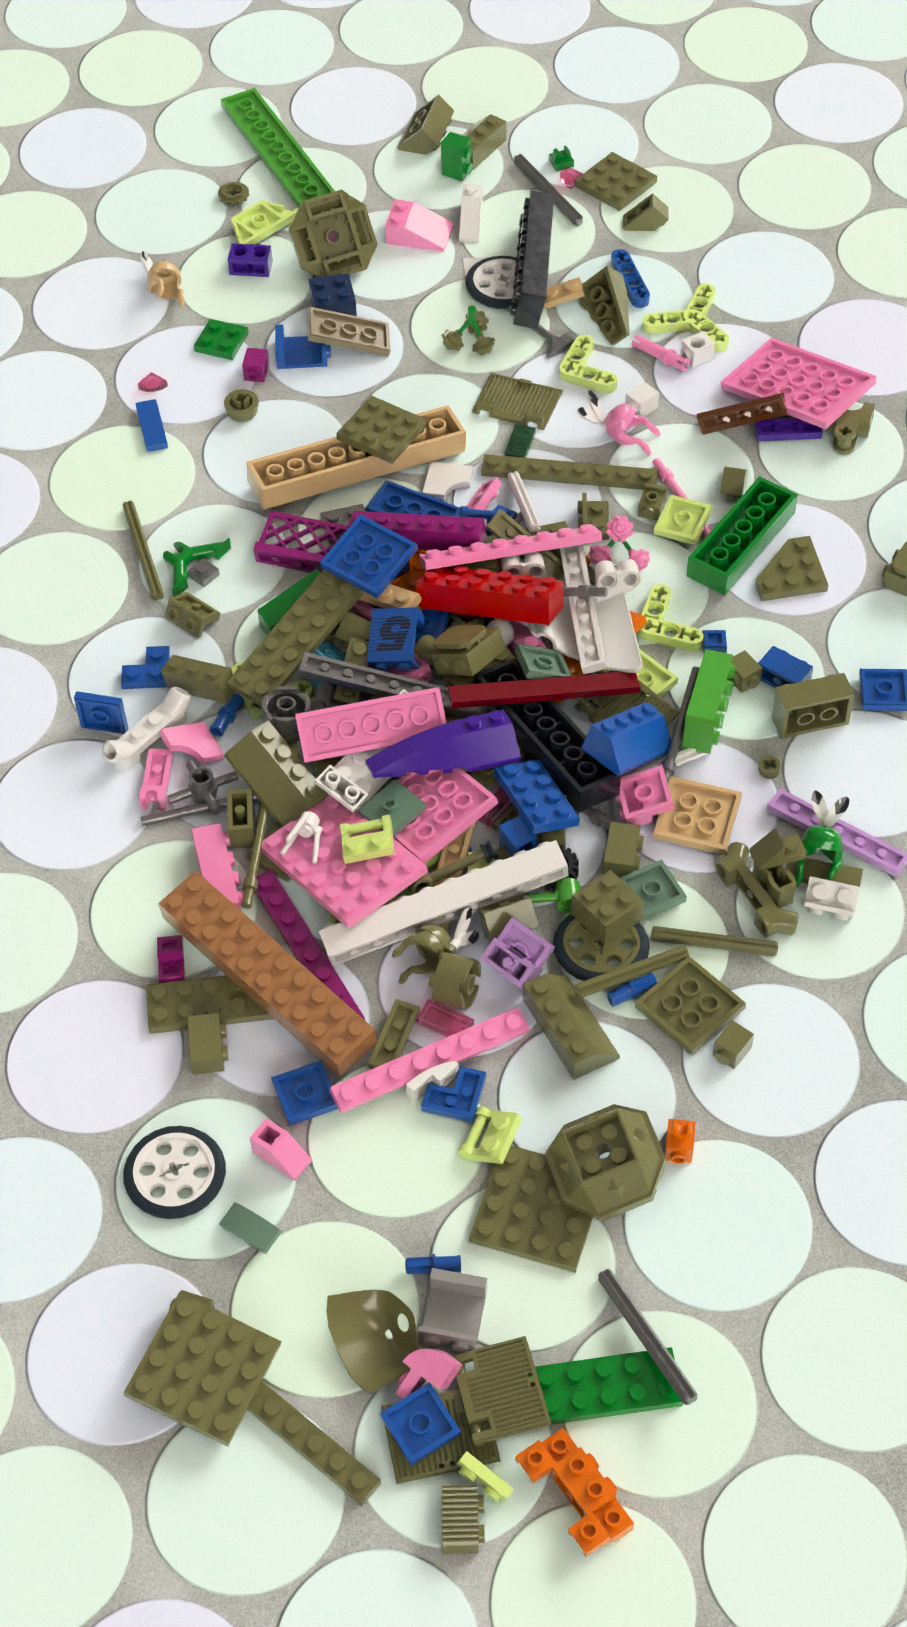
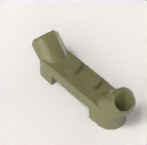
(768, 917)

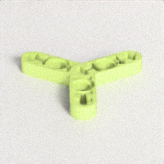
(691, 319)

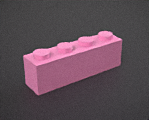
(216, 861)

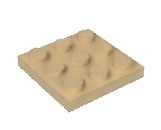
(701, 816)

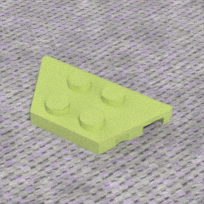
(260, 221)

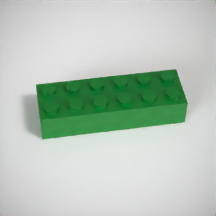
(741, 535)

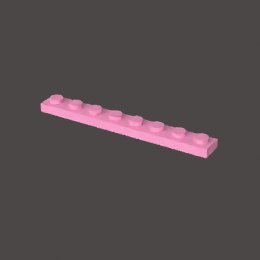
(504, 548)
(402, 1070)

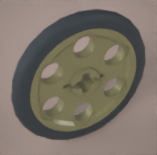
(571, 957)

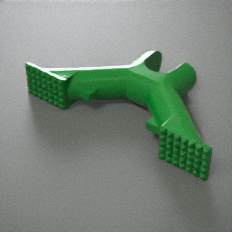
(187, 555)

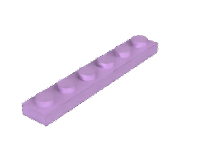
(854, 840)

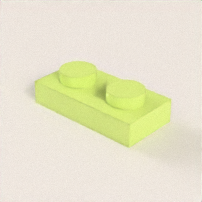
(474, 1470)

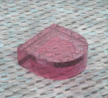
(568, 177)

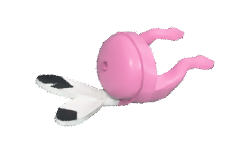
(617, 421)

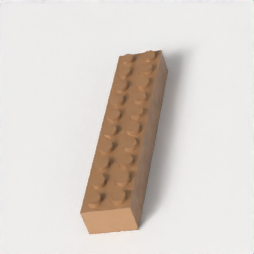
(268, 974)

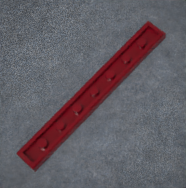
(543, 689)

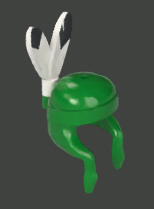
(823, 836)

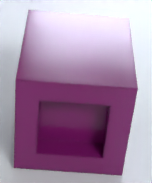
(255, 364)

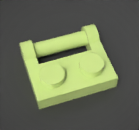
(367, 845)
(497, 1137)

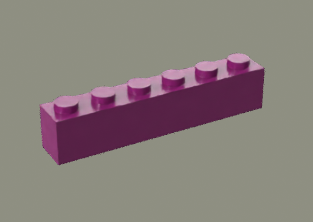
(430, 530)

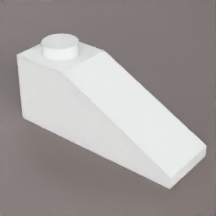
(471, 212)

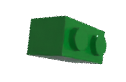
(456, 156)

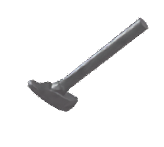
(558, 344)

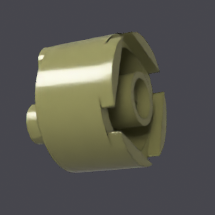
(455, 980)

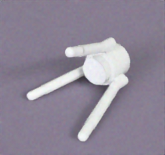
(305, 827)

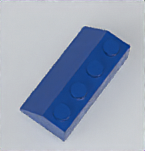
(628, 739)

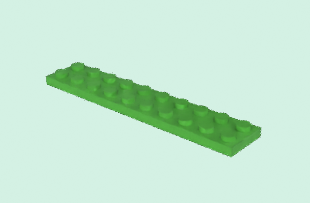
(276, 146)

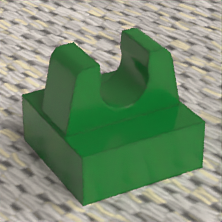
(561, 159)

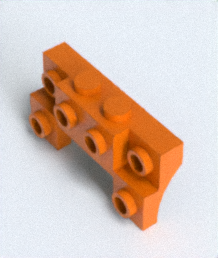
(583, 1486)

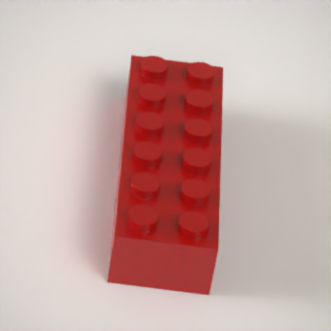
(491, 594)

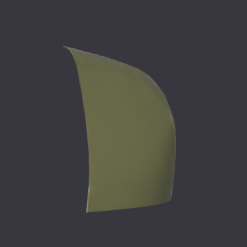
(358, 1331)

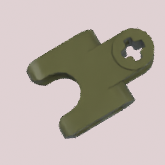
(849, 426)

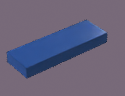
(151, 425)

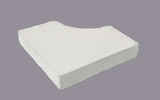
(445, 478)

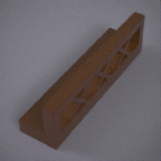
(742, 413)

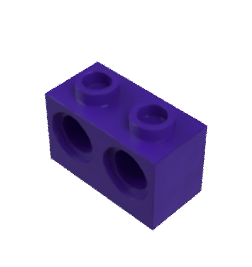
(250, 260)

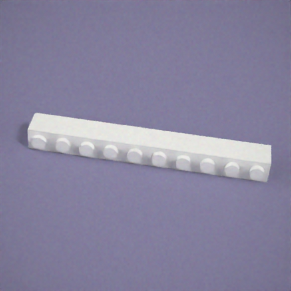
(445, 902)

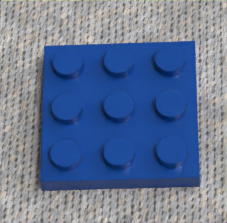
(368, 556)

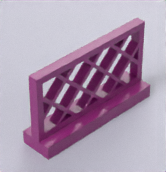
(299, 557)

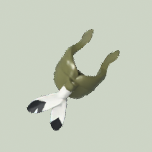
(433, 940)

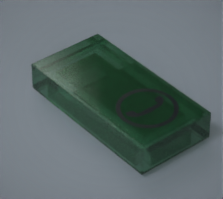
(520, 441)

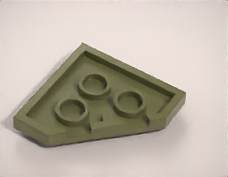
(792, 572)

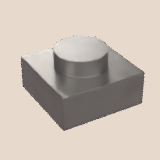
(203, 572)

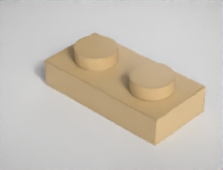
(564, 293)

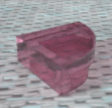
(152, 383)

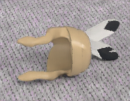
(163, 278)

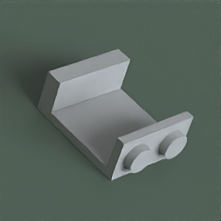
(453, 1310)

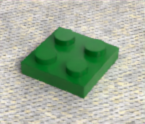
(221, 339)

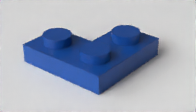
(148, 674)
(457, 1102)

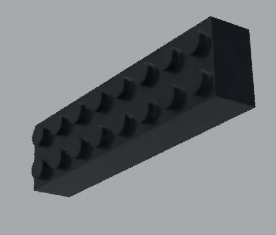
(532, 259)
(556, 741)

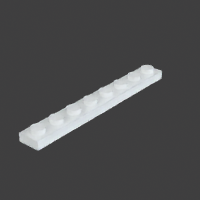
(583, 611)

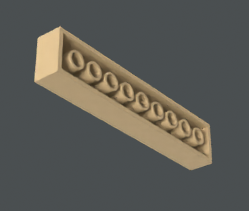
(335, 464)

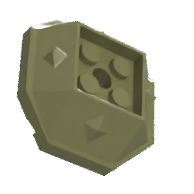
(345, 218)
(611, 1183)

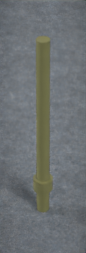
(250, 883)

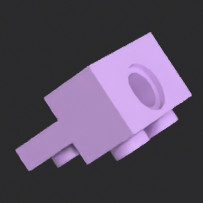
(509, 961)

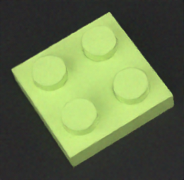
(683, 519)

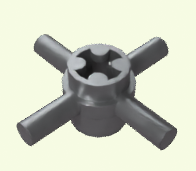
(203, 786)

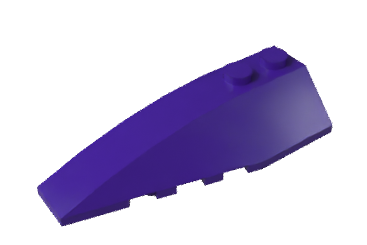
(463, 743)

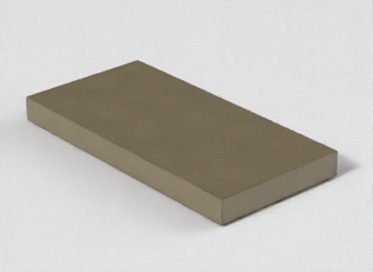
(348, 331)

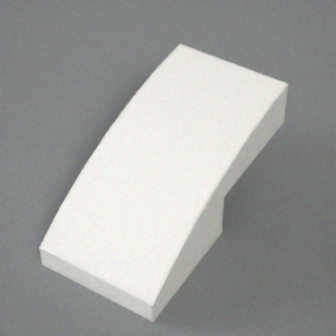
(439, 1075)

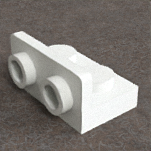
(831, 897)

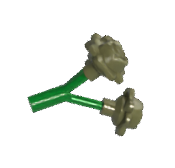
(476, 323)

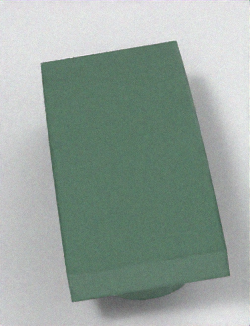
(250, 1227)

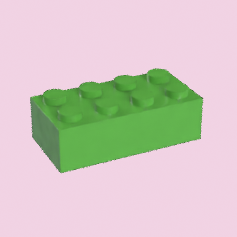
(709, 701)

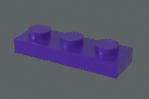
(786, 430)

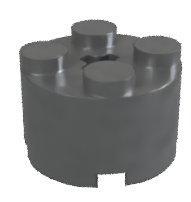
(281, 710)

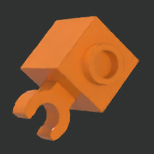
(680, 1141)

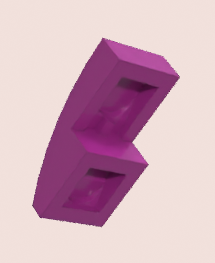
(170, 958)

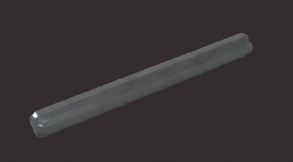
(546, 187)
(648, 1337)

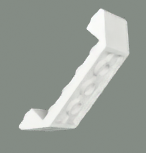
(351, 780)

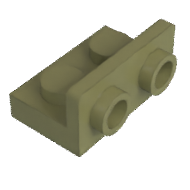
(594, 513)
(190, 613)

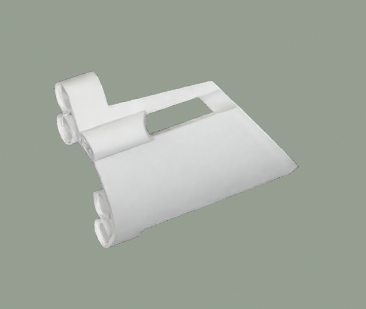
(612, 612)

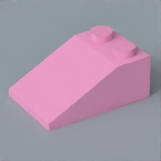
(417, 227)

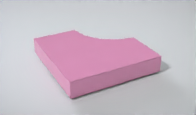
(194, 740)

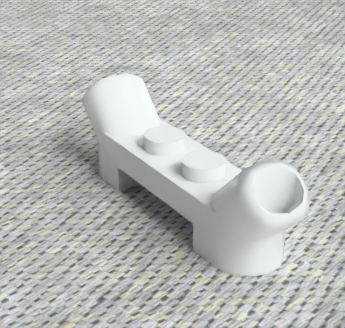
(127, 749)

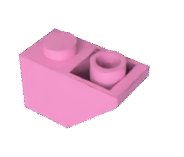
(279, 1149)

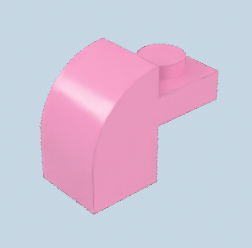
(429, 1365)

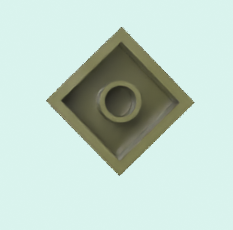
(607, 907)

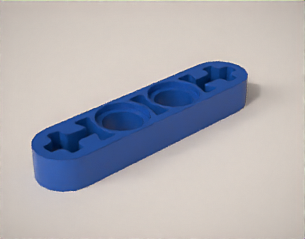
(634, 277)

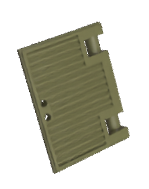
(517, 400)
(615, 704)
(501, 1390)
(448, 1453)

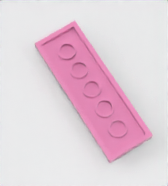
(368, 724)

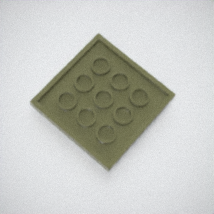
(527, 1215)
(203, 1369)

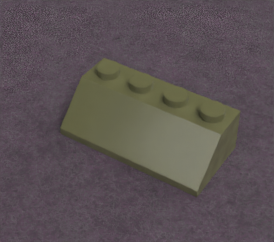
(275, 774)
(568, 1024)

